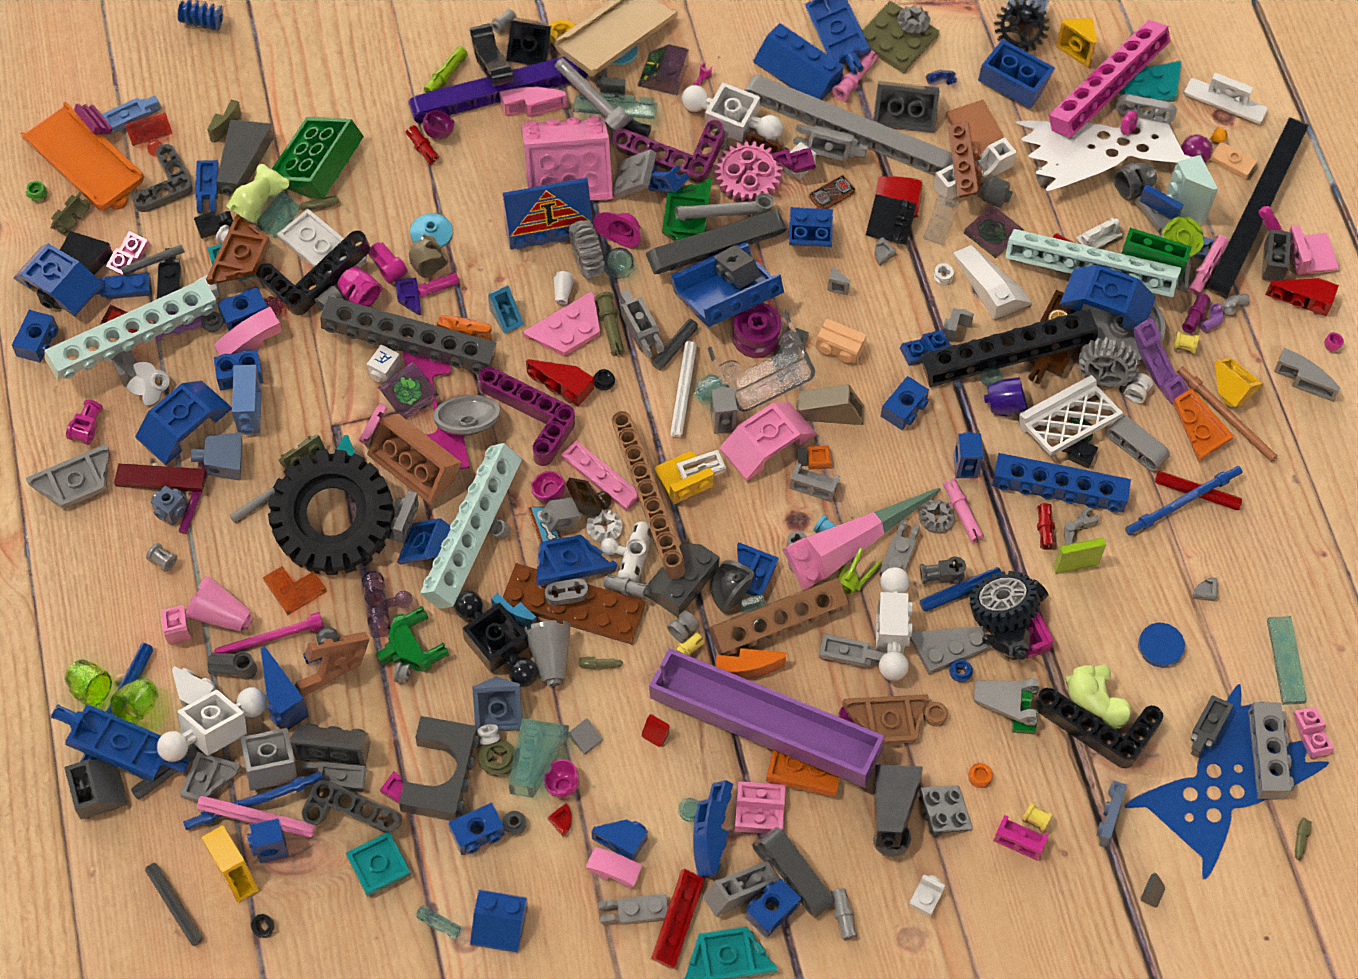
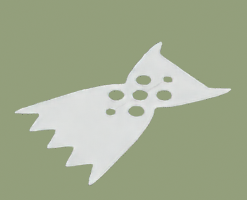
(1080, 162)

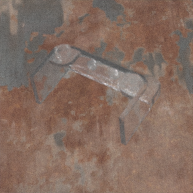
(771, 376)

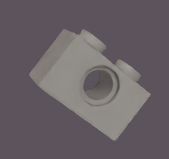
(723, 409)

